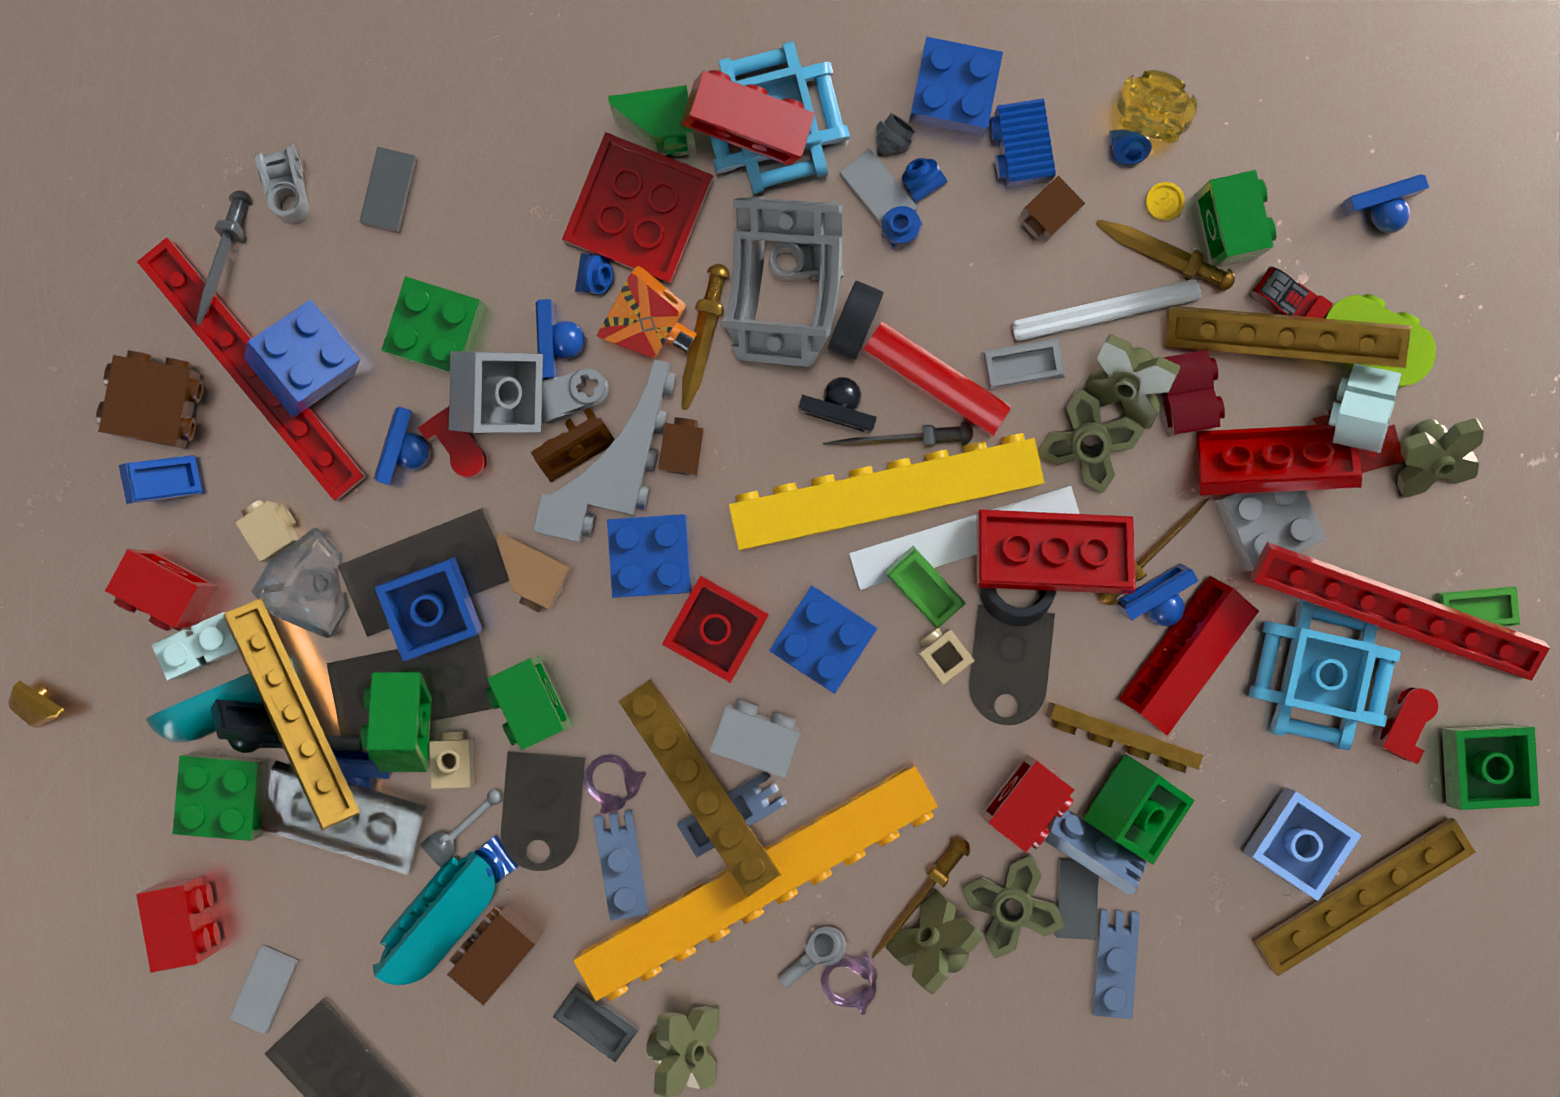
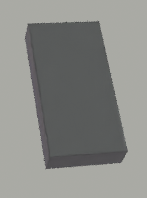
(388, 189)
(1077, 900)
(595, 1022)

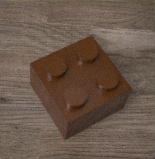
(488, 961)

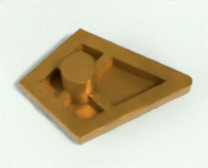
(33, 705)

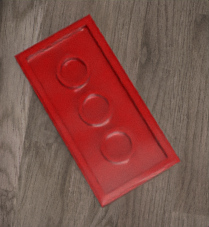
(1275, 460)
(1055, 552)

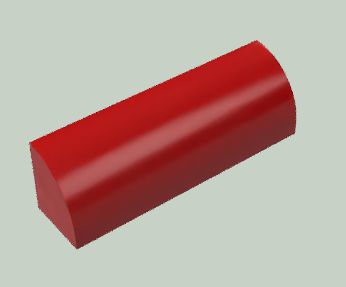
(936, 380)
(1188, 655)

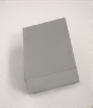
(875, 185)
(1023, 364)
(263, 989)

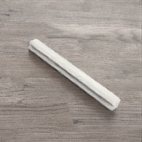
(1106, 310)

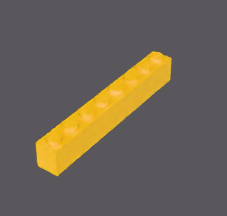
(886, 493)

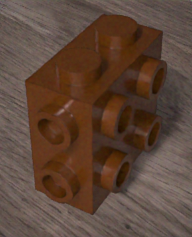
(149, 399)

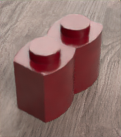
(1192, 398)

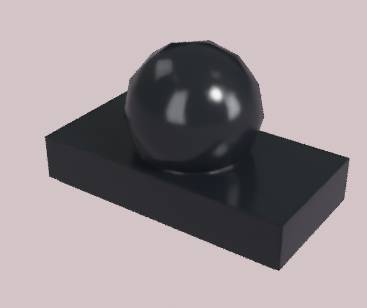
(839, 406)
(243, 725)

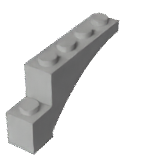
(617, 475)

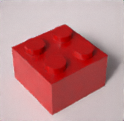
(160, 589)
(715, 629)
(1028, 804)
(178, 923)

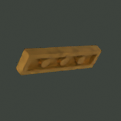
(1138, 743)

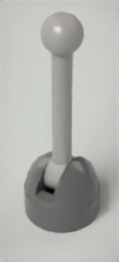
(441, 845)

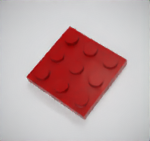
(637, 207)

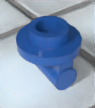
(1129, 146)
(922, 178)
(901, 226)
(593, 274)
(496, 858)

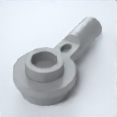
(824, 947)

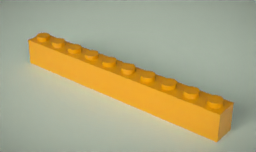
(720, 901)

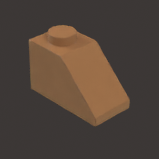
(532, 573)

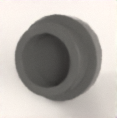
(893, 135)

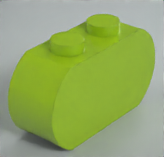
(1372, 309)

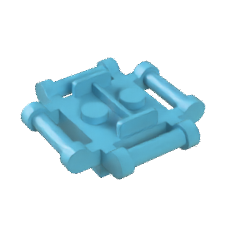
(784, 84)
(1325, 675)

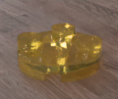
(1161, 123)

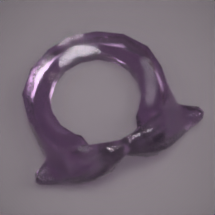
(631, 778)
(861, 999)

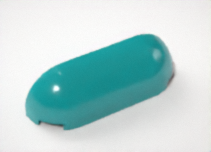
(193, 717)
(435, 920)

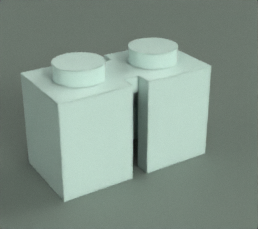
(1365, 407)
(182, 651)

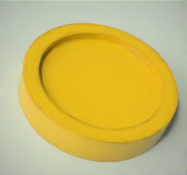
(1165, 201)

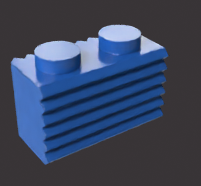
(1023, 143)

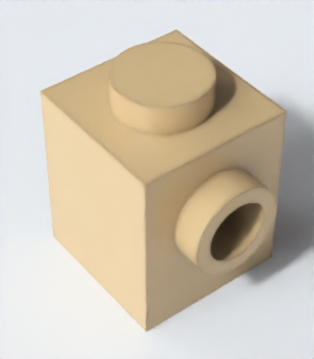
(267, 529)
(944, 654)
(452, 761)

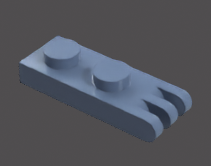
(750, 803)
(1096, 852)
(621, 867)
(1115, 965)

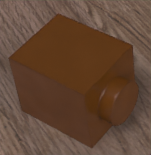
(1051, 209)
(681, 447)

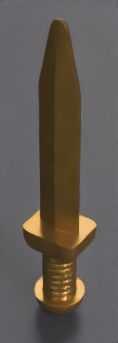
(1188, 263)
(709, 309)
(1110, 598)
(938, 874)

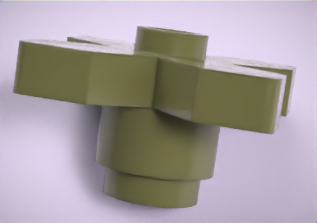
(1131, 377)
(1112, 435)
(1439, 453)
(1006, 926)
(938, 945)
(681, 1051)

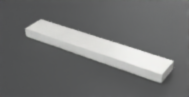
(948, 541)

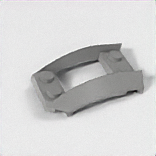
(783, 222)

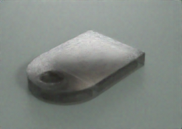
(1011, 663)
(542, 804)

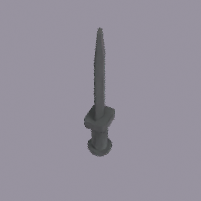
(230, 232)
(929, 436)

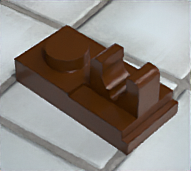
(573, 447)

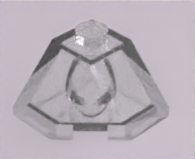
(305, 585)

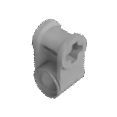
(283, 176)
(808, 262)
(564, 397)

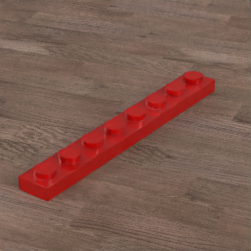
(228, 343)
(1399, 611)

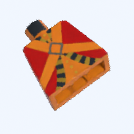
(646, 317)

